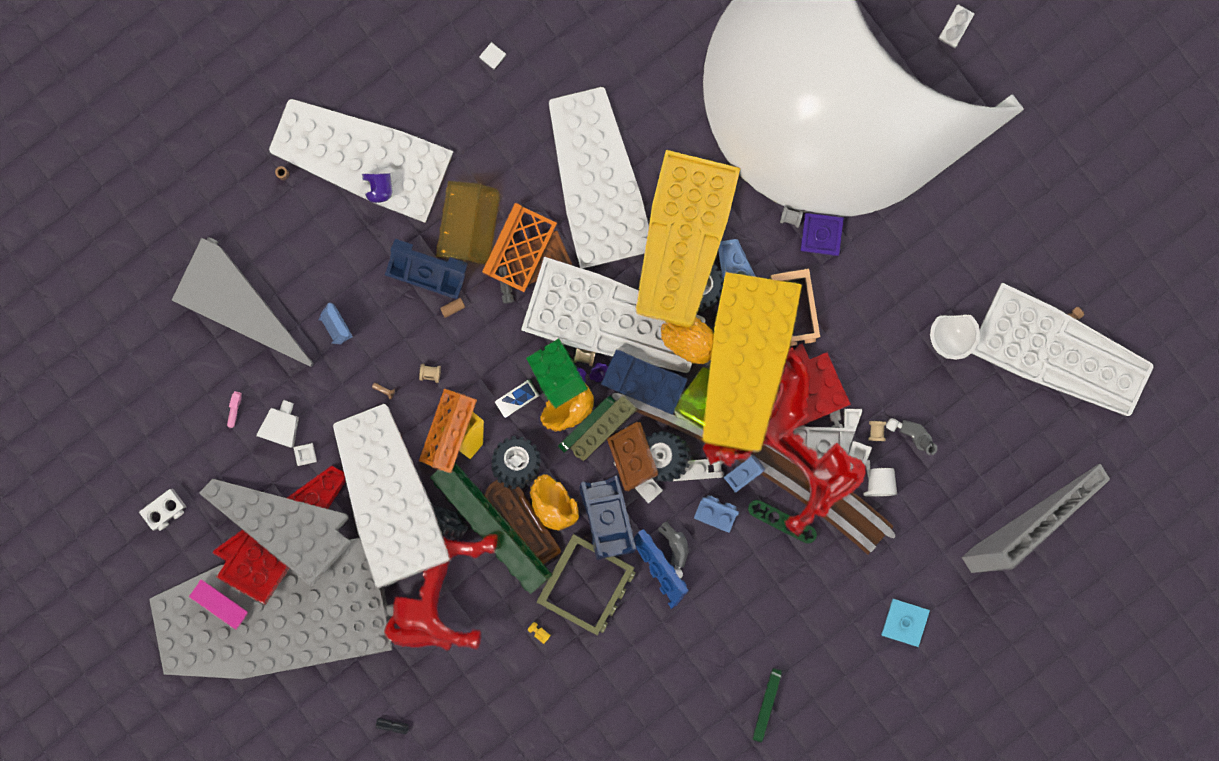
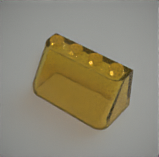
(468, 222)

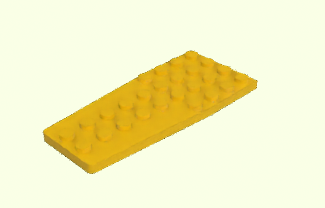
(684, 236)
(748, 358)

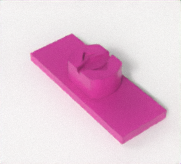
(218, 604)

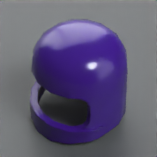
(380, 187)

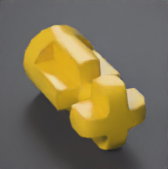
(540, 633)

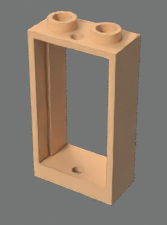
(800, 274)

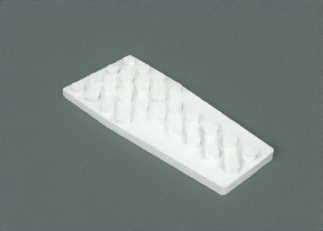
(347, 147)
(597, 180)
(595, 316)
(1060, 352)
(388, 498)

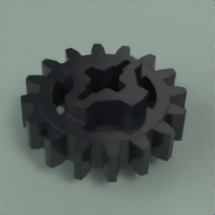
(450, 523)

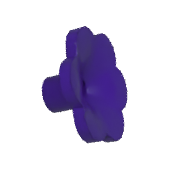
(598, 372)

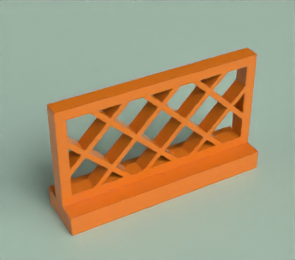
(504, 240)
(454, 430)

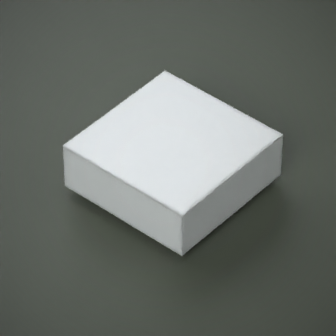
(492, 56)
(305, 454)

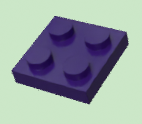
(821, 234)

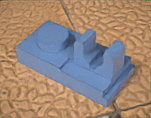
(744, 473)

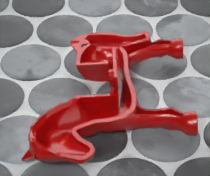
(830, 474)
(419, 620)

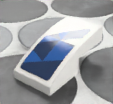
(517, 398)

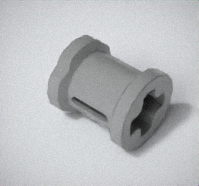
(791, 217)

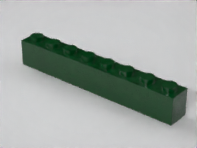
(487, 520)

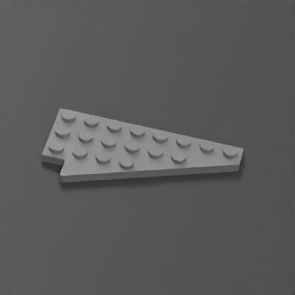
(291, 530)

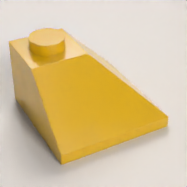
(473, 436)

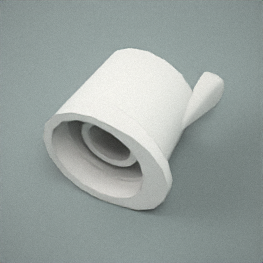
(881, 481)

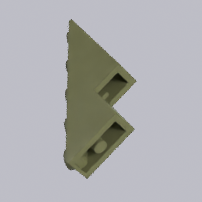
(602, 428)

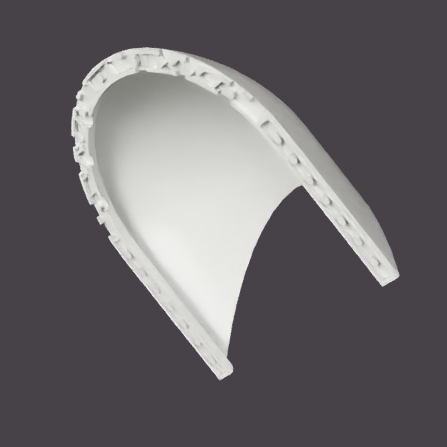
(825, 113)

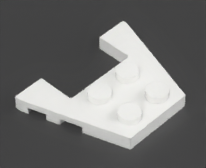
(823, 438)

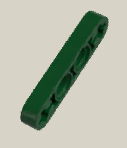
(587, 423)
(780, 524)
(767, 704)

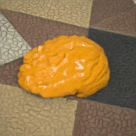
(689, 343)
(569, 413)
(553, 504)

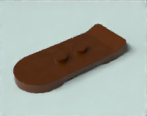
(521, 516)

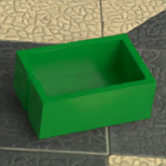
(557, 373)

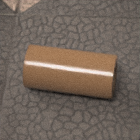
(279, 170)
(452, 307)

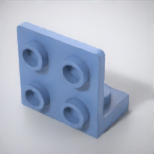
(716, 514)

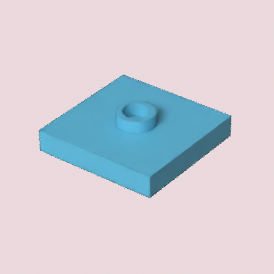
(905, 622)

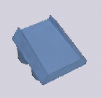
(335, 324)

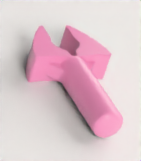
(234, 404)

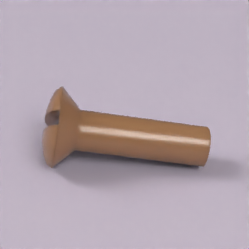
(384, 390)

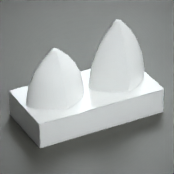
(956, 26)

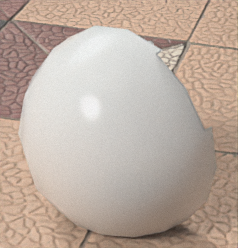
(955, 336)

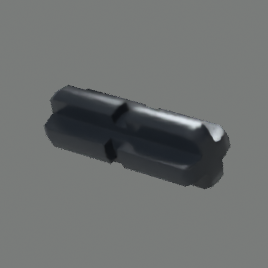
(388, 725)

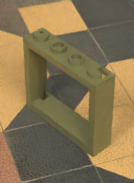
(610, 608)

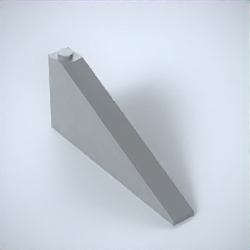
(222, 293)
(1024, 533)

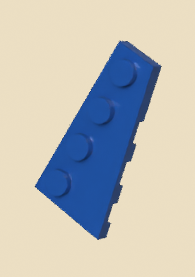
(660, 568)

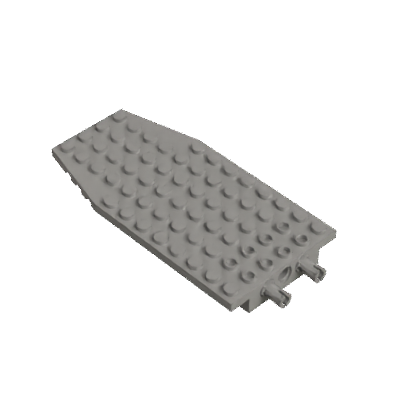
(295, 629)

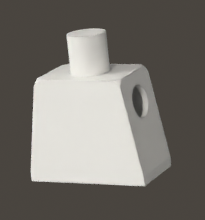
(280, 425)

